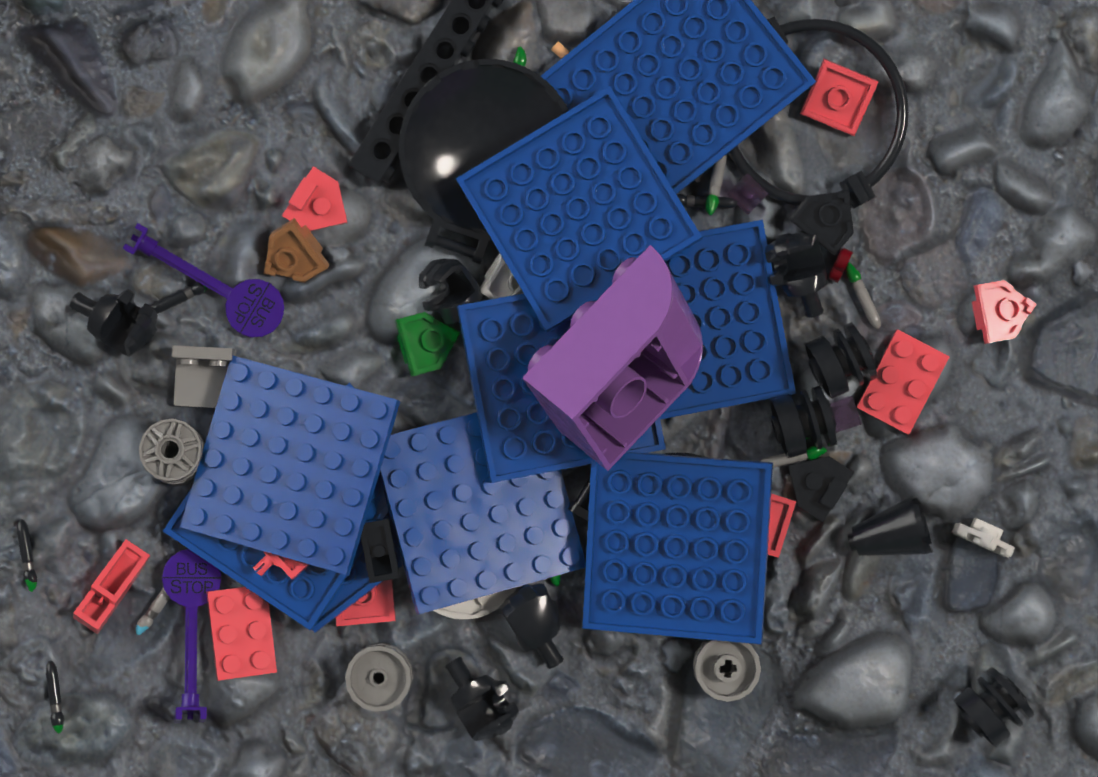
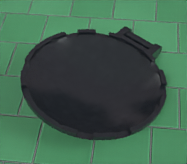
(457, 125)

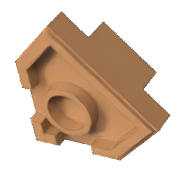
(294, 253)

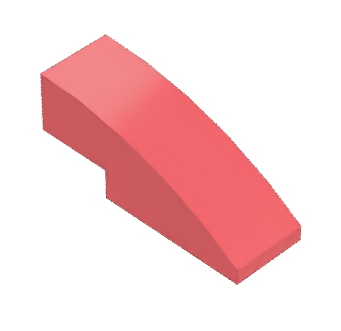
(111, 586)

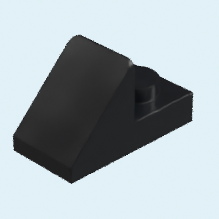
(379, 550)

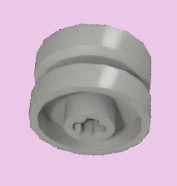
(731, 684)
(372, 693)

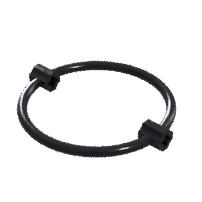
(857, 184)

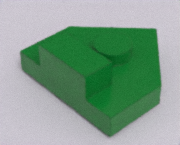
(424, 342)

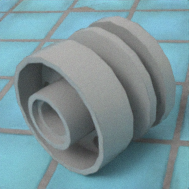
(158, 444)

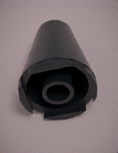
(893, 531)

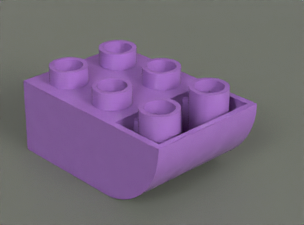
(619, 360)

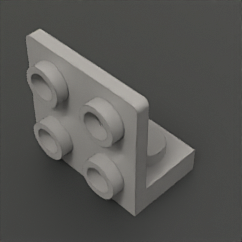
(200, 374)

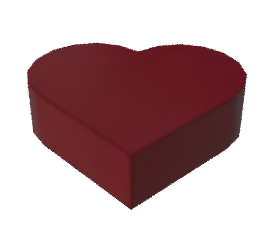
(840, 265)

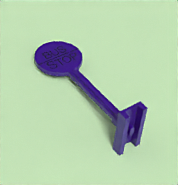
(251, 306)
(185, 582)

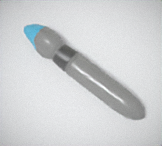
(155, 608)

